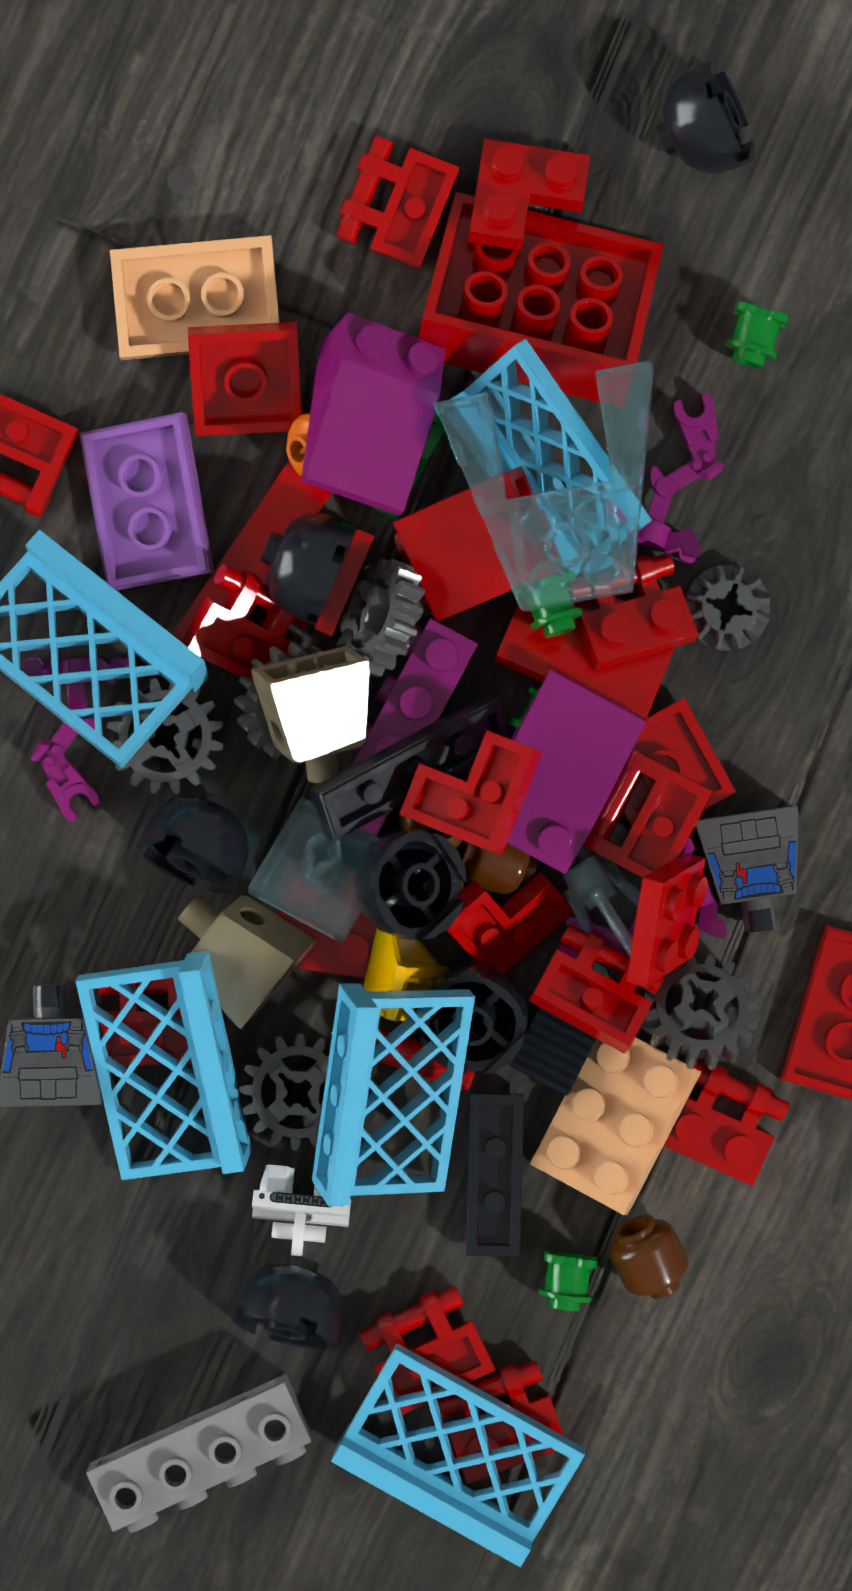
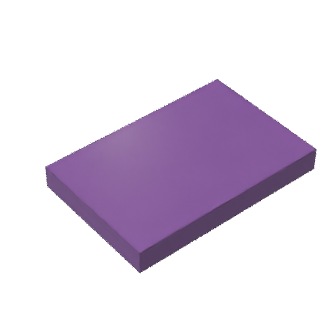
(147, 502)

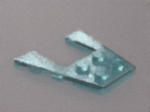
(571, 539)

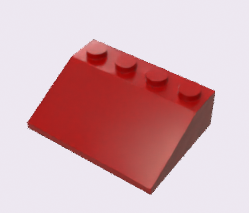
(568, 292)

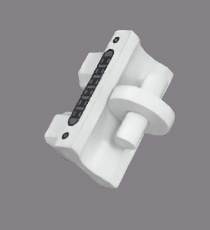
(278, 1202)

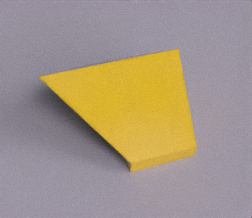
(400, 966)

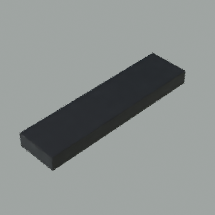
(384, 778)

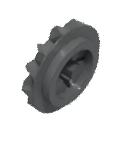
(751, 596)

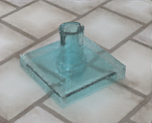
(313, 874)

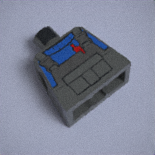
(751, 860)
(48, 1056)

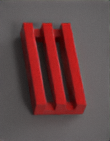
(343, 583)

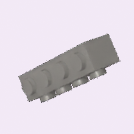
(199, 1454)

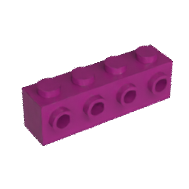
(418, 694)

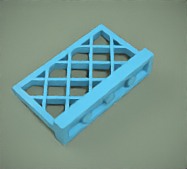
(515, 431)
(123, 624)
(210, 1057)
(349, 1081)
(437, 1494)

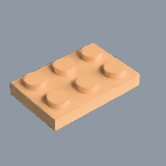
(190, 285)
(615, 1122)

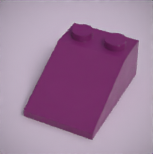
(371, 412)
(583, 753)

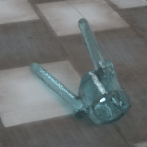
(592, 884)

